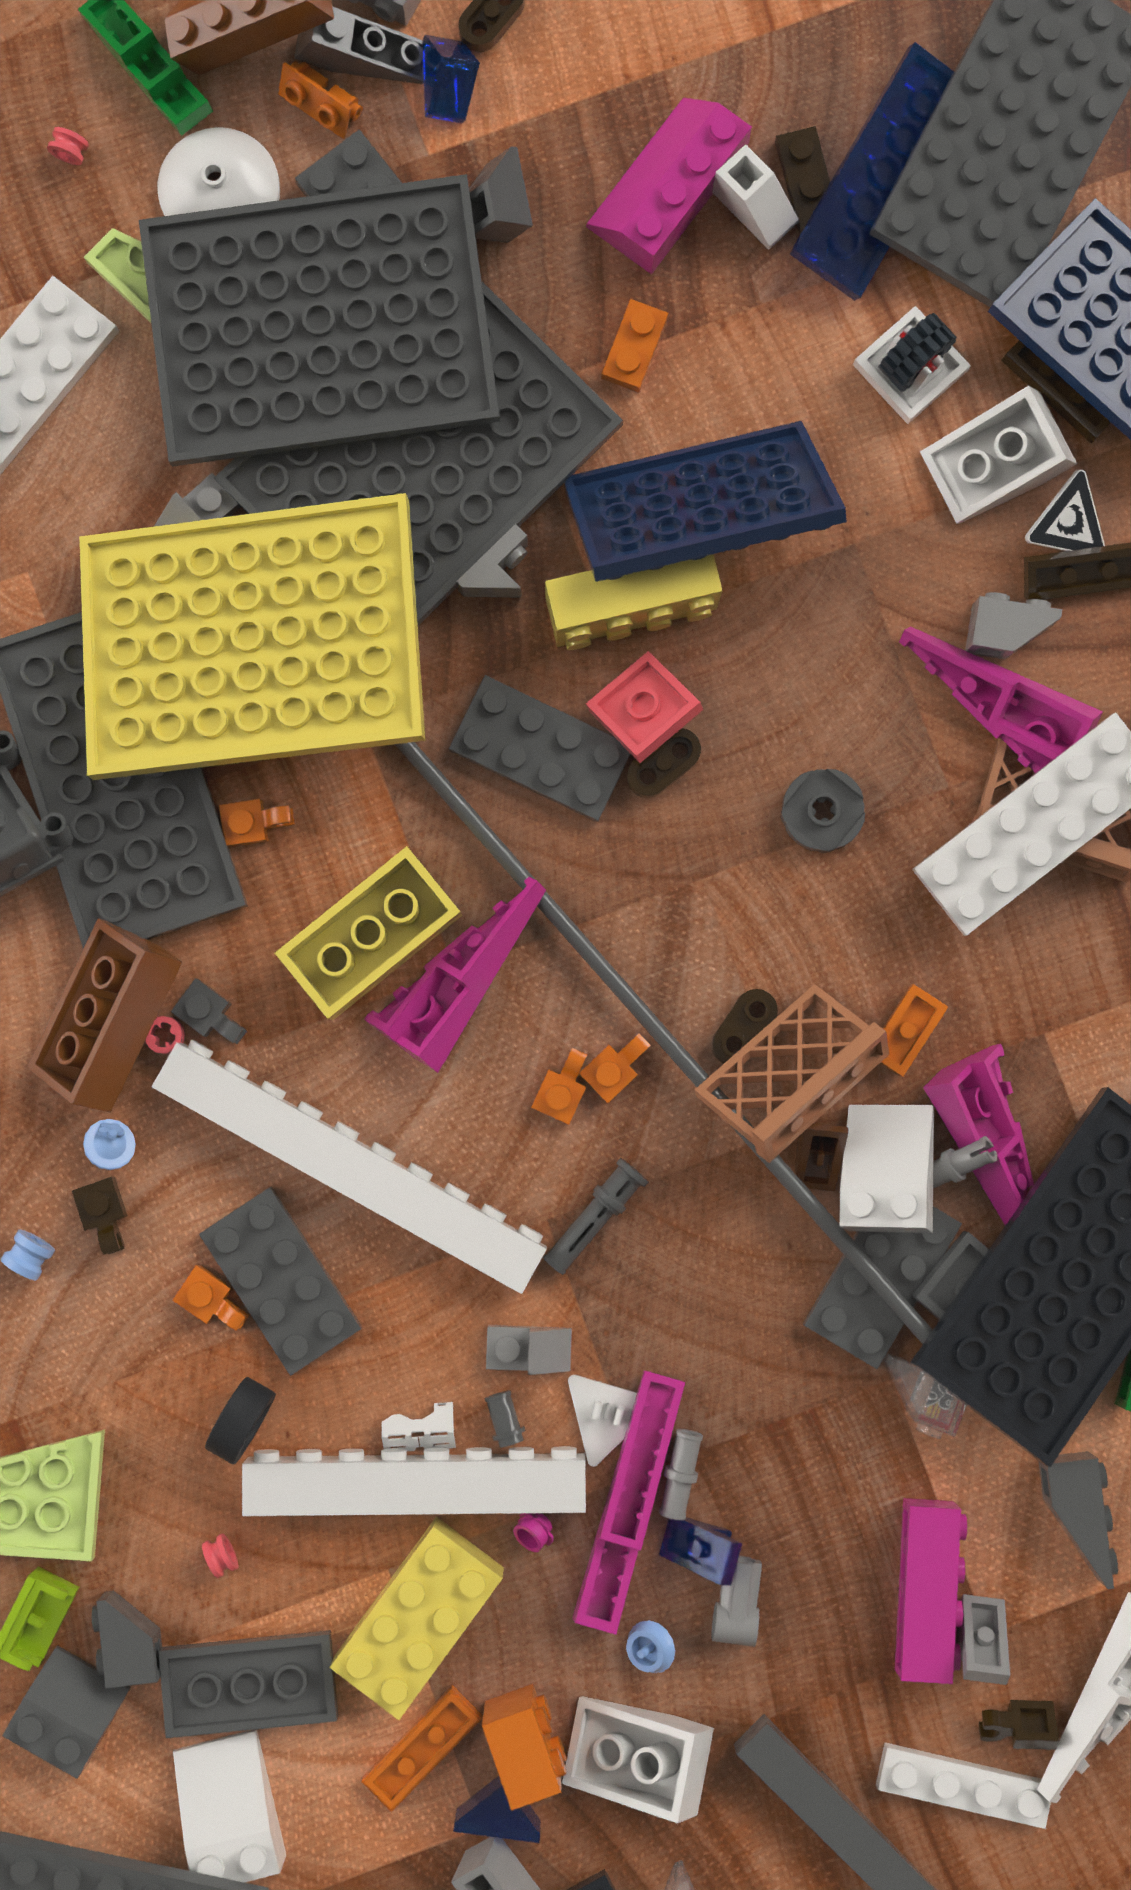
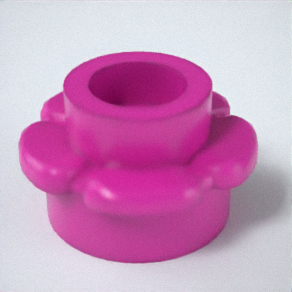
(533, 1531)

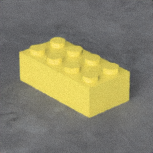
(648, 598)
(368, 934)
(417, 1618)

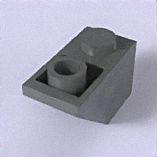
(500, 199)
(127, 1643)

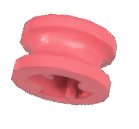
(67, 146)
(176, 1029)
(220, 1555)

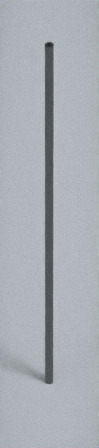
(662, 1036)

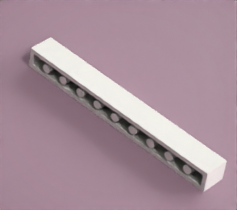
(350, 1166)

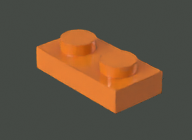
(634, 345)
(910, 1028)

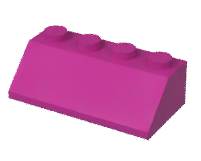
(669, 181)

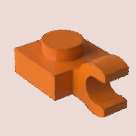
(248, 821)
(612, 1070)
(561, 1092)
(206, 1296)

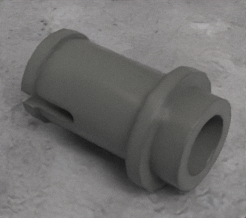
(504, 1419)

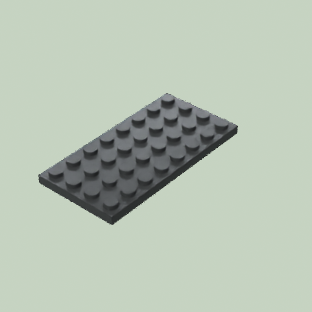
(1010, 141)
(142, 844)

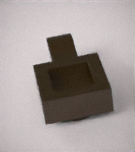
(99, 1208)
(1027, 1721)

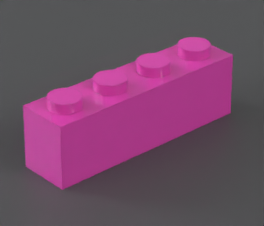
(929, 1591)

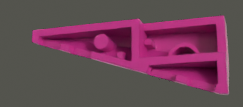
(1011, 707)
(441, 1002)
(975, 1105)

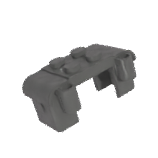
(25, 842)

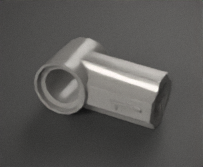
(737, 1612)

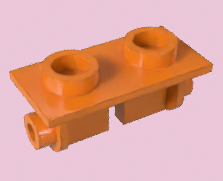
(306, 90)

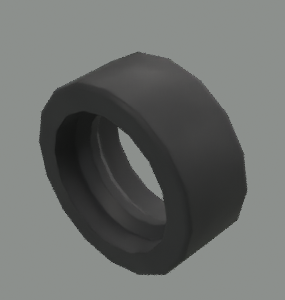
(240, 1420)

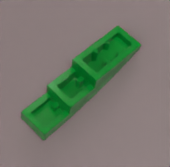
(147, 62)

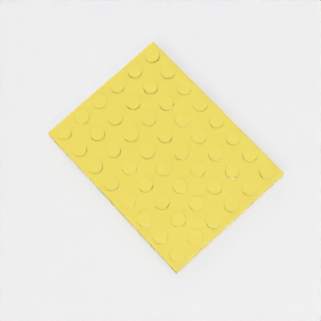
(250, 638)

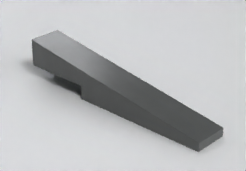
(826, 1809)

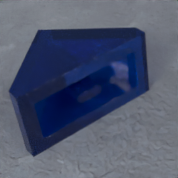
(448, 78)
(490, 1815)

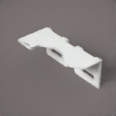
(437, 1422)

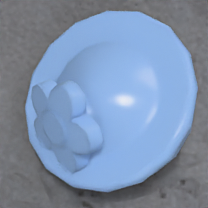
(109, 1144)
(650, 1647)

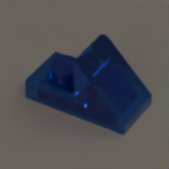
(701, 1549)

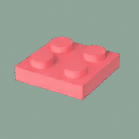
(644, 706)

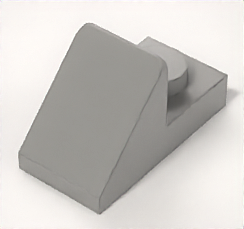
(204, 502)
(487, 575)
(529, 1349)
(984, 1640)

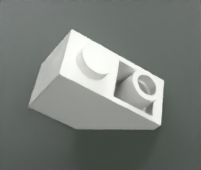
(755, 196)

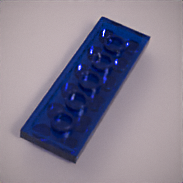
(837, 234)

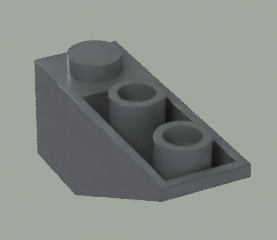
(362, 49)
(1075, 1498)

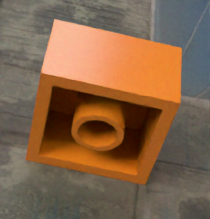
(522, 1746)

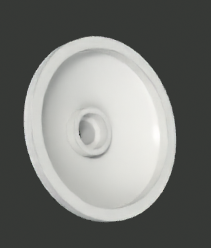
(244, 166)

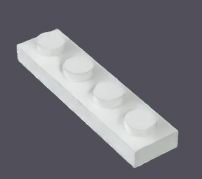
(962, 1785)

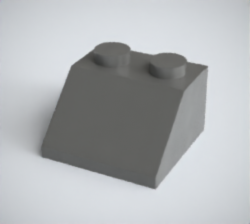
(65, 1713)

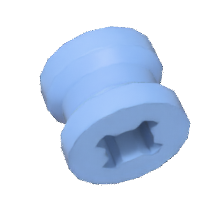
(27, 1255)

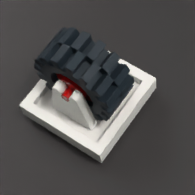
(912, 363)

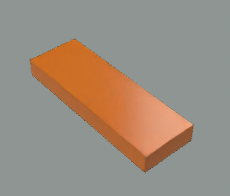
(421, 1748)

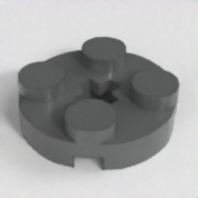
(820, 786)

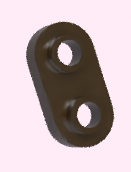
(490, 17)
(664, 764)
(742, 1024)

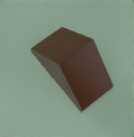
(820, 1155)

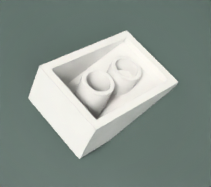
(998, 455)
(888, 1169)
(638, 1758)
(228, 1809)

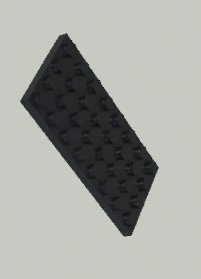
(1051, 1296)

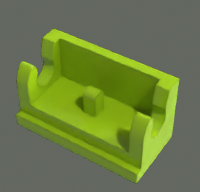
(35, 1618)

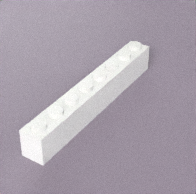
(414, 1483)

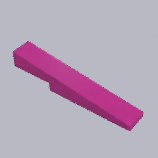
(628, 1503)

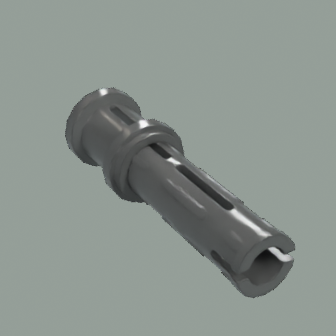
(608, 1201)

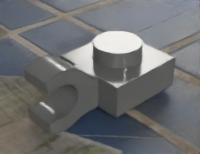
(206, 1010)

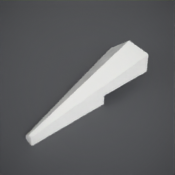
(1100, 1711)

